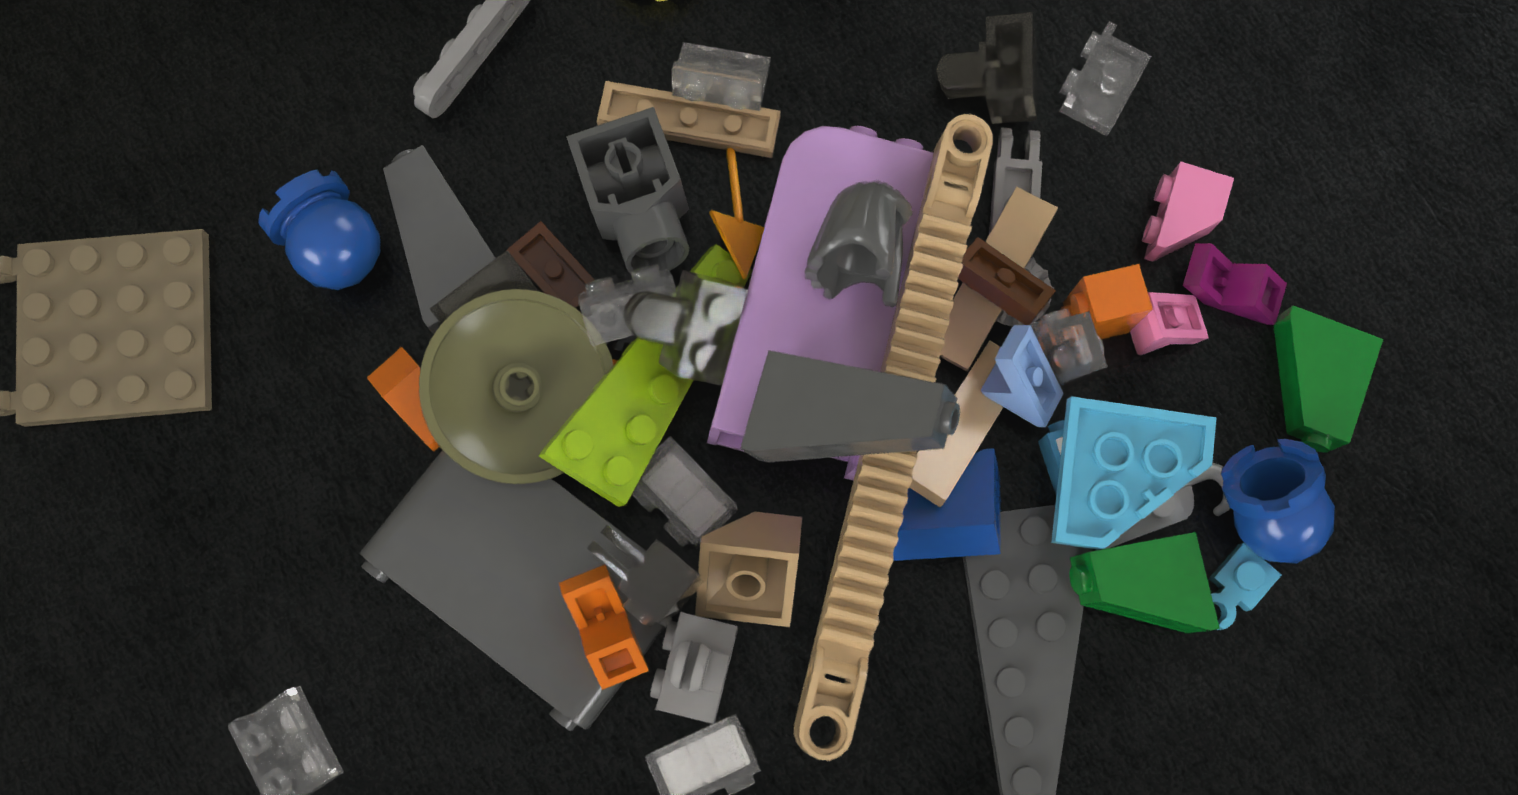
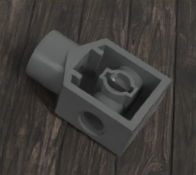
(634, 189)

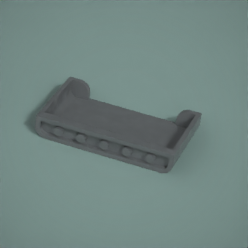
(492, 570)

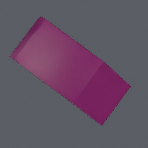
(1240, 289)

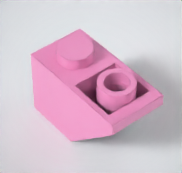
(1189, 208)

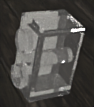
(683, 494)
(705, 761)

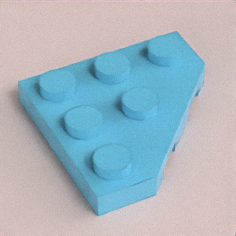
(1123, 466)

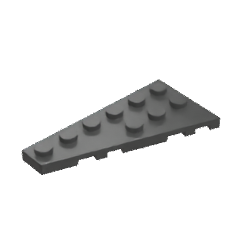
(1026, 647)

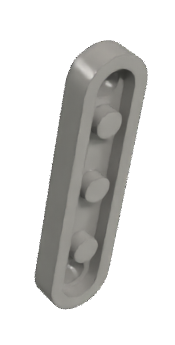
(465, 54)

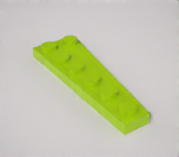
(629, 410)

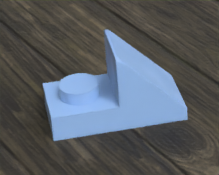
(1023, 378)

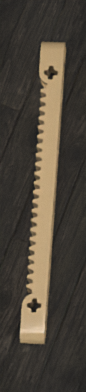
(884, 479)

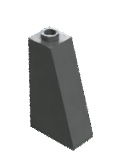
(434, 230)
(842, 410)

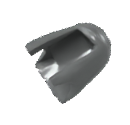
(861, 241)

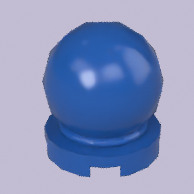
(322, 232)
(1279, 501)

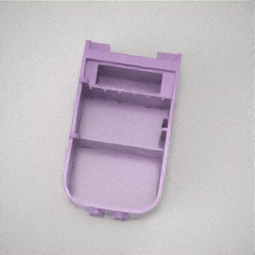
(780, 304)

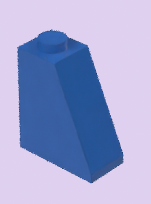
(963, 525)

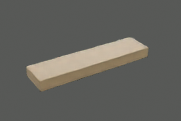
(695, 122)
(1017, 238)
(940, 469)

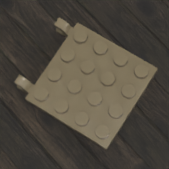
(110, 328)

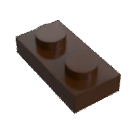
(550, 265)
(1004, 282)

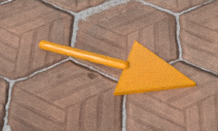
(738, 235)

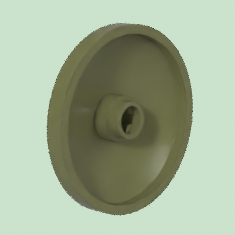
(506, 381)

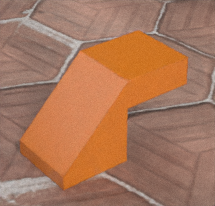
(399, 386)
(603, 626)

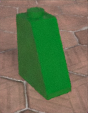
(1322, 376)
(1148, 582)

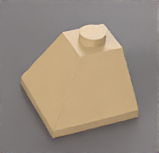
(750, 569)

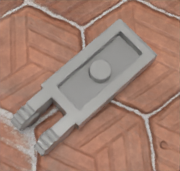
(1014, 172)

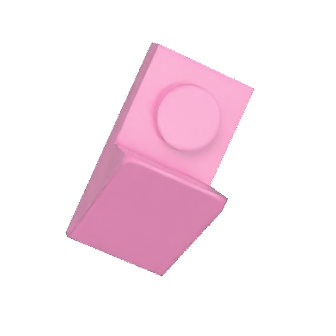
(1172, 321)

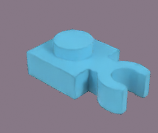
(1242, 582)

